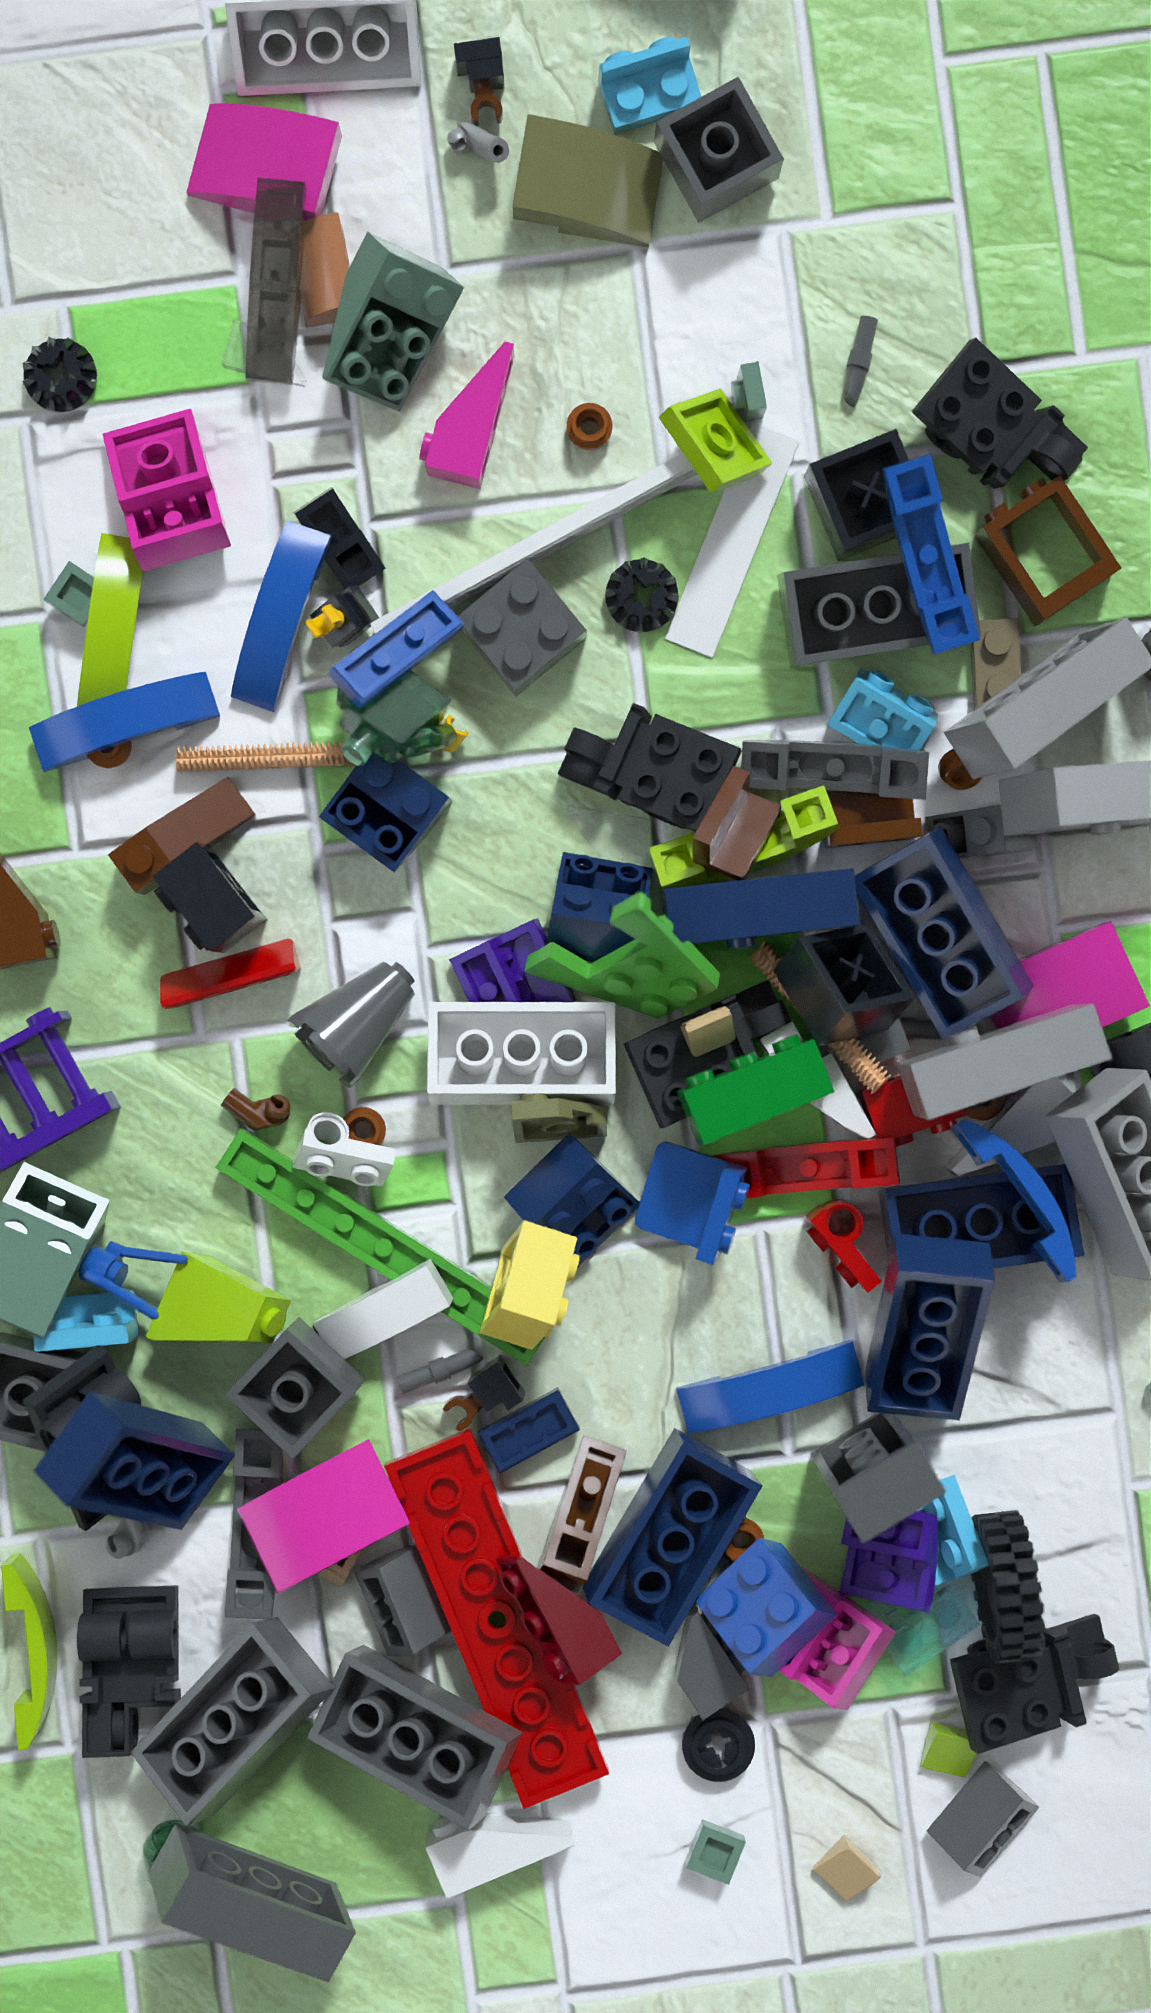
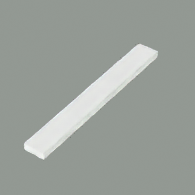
(556, 535)

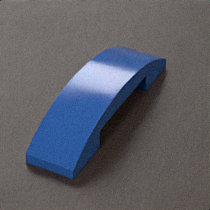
(928, 555)
(278, 615)
(123, 718)
(1056, 1244)
(771, 1389)

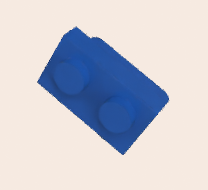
(692, 1199)

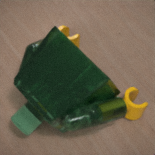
(398, 722)

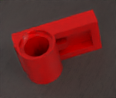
(852, 1266)

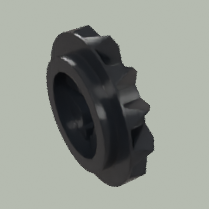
(69, 392)
(634, 615)
(706, 1761)

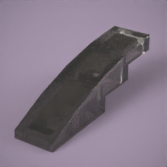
(275, 281)

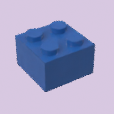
(765, 1607)

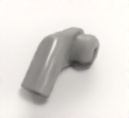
(479, 141)
(126, 1538)

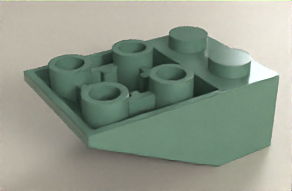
(388, 321)
(42, 1242)

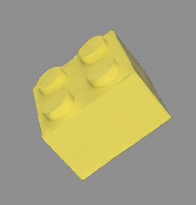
(530, 1285)

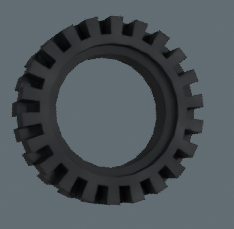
(1008, 1589)

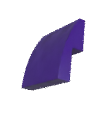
(497, 969)
(894, 1565)

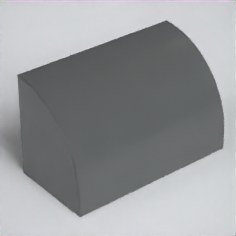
(402, 1601)
(982, 1819)

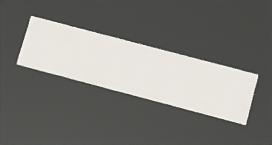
(730, 548)

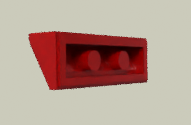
(228, 974)

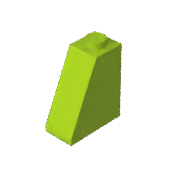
(216, 1305)

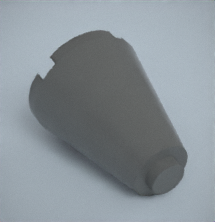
(354, 1019)

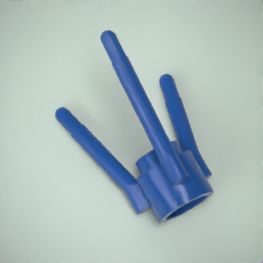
(108, 1272)

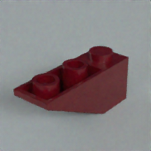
(565, 1626)

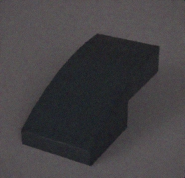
(349, 550)

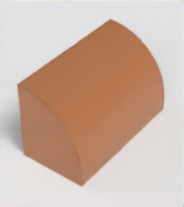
(323, 269)

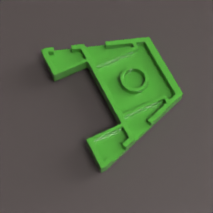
(646, 975)

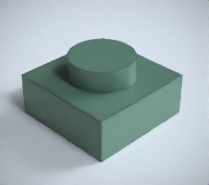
(749, 392)
(72, 593)
(715, 1851)

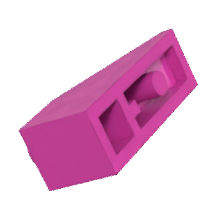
(467, 427)

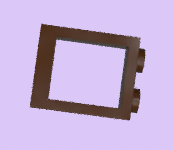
(1013, 572)

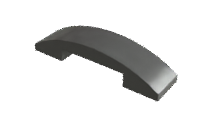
(837, 766)
(256, 1471)

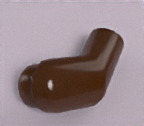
(257, 1114)

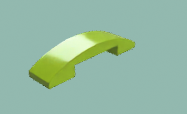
(110, 620)
(801, 824)
(24, 1592)

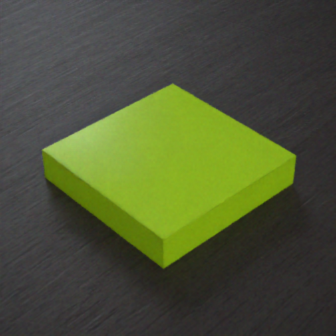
(715, 440)

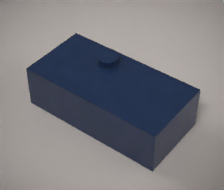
(762, 907)
(942, 933)
(980, 1211)
(928, 1326)
(133, 1462)
(671, 1537)

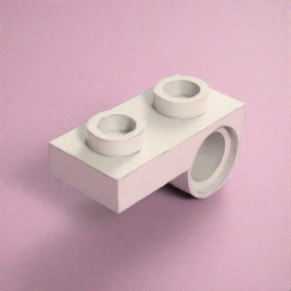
(343, 1157)

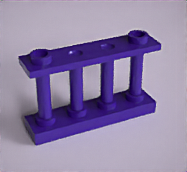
(47, 1125)

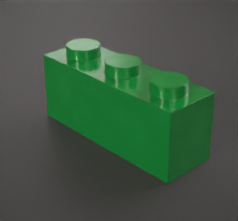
(754, 1089)

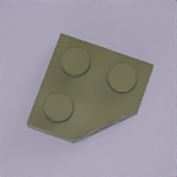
(548, 1119)

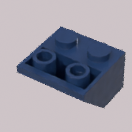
(385, 810)
(585, 901)
(573, 1196)

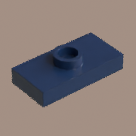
(528, 1430)

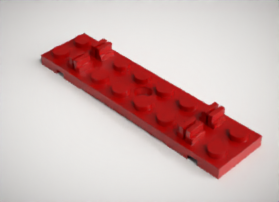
(459, 1536)

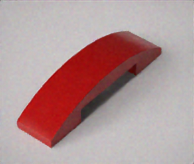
(818, 1166)

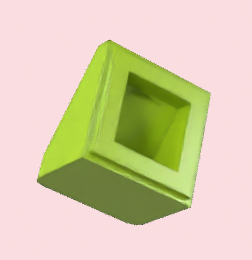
(947, 1750)

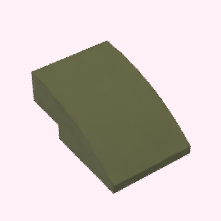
(586, 182)

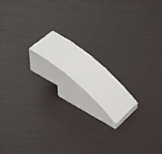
(841, 1104)
(385, 1310)

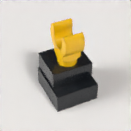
(342, 617)

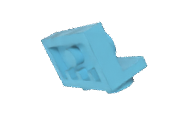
(647, 83)
(883, 715)
(90, 1322)
(958, 1542)

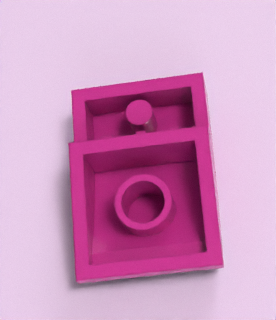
(263, 142)
(166, 490)
(1079, 971)
(323, 1516)
(842, 1653)

